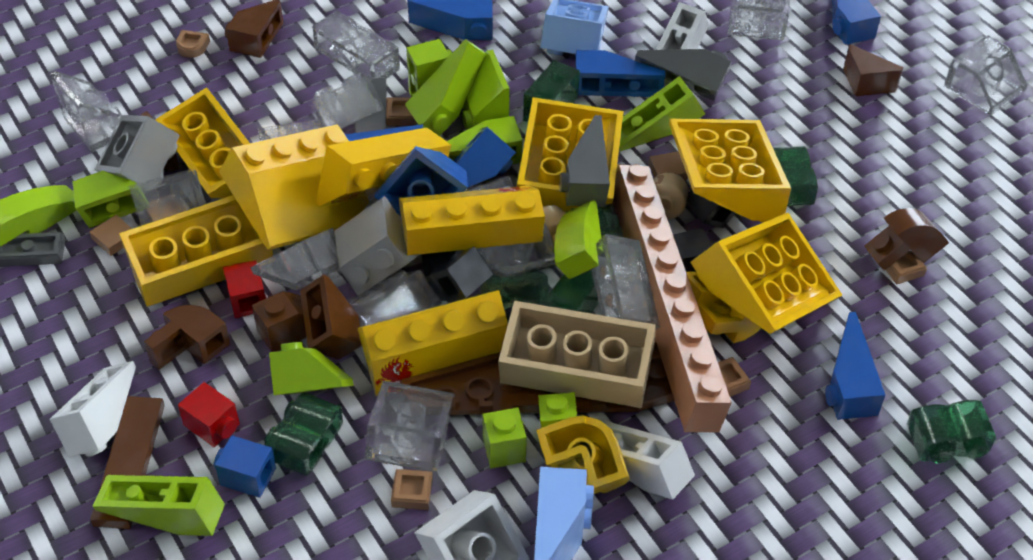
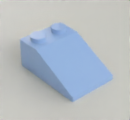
(573, 26)
(562, 512)

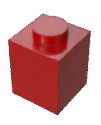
(243, 287)
(209, 414)

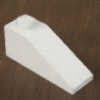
(684, 30)
(94, 412)
(653, 461)

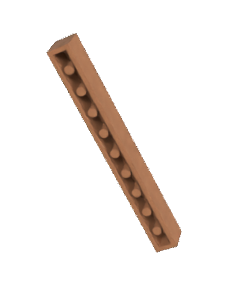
(682, 336)

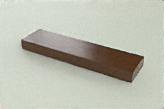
(131, 448)

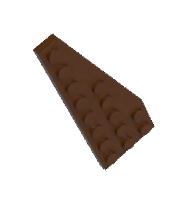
(479, 389)

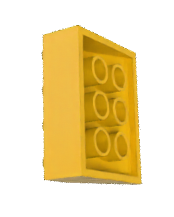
(552, 136)
(733, 165)
(279, 186)
(767, 274)

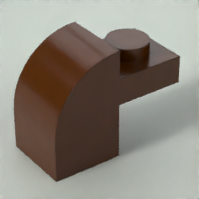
(906, 231)
(187, 329)

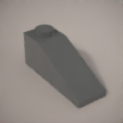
(698, 68)
(587, 169)

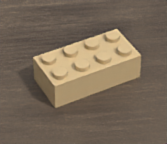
(577, 353)

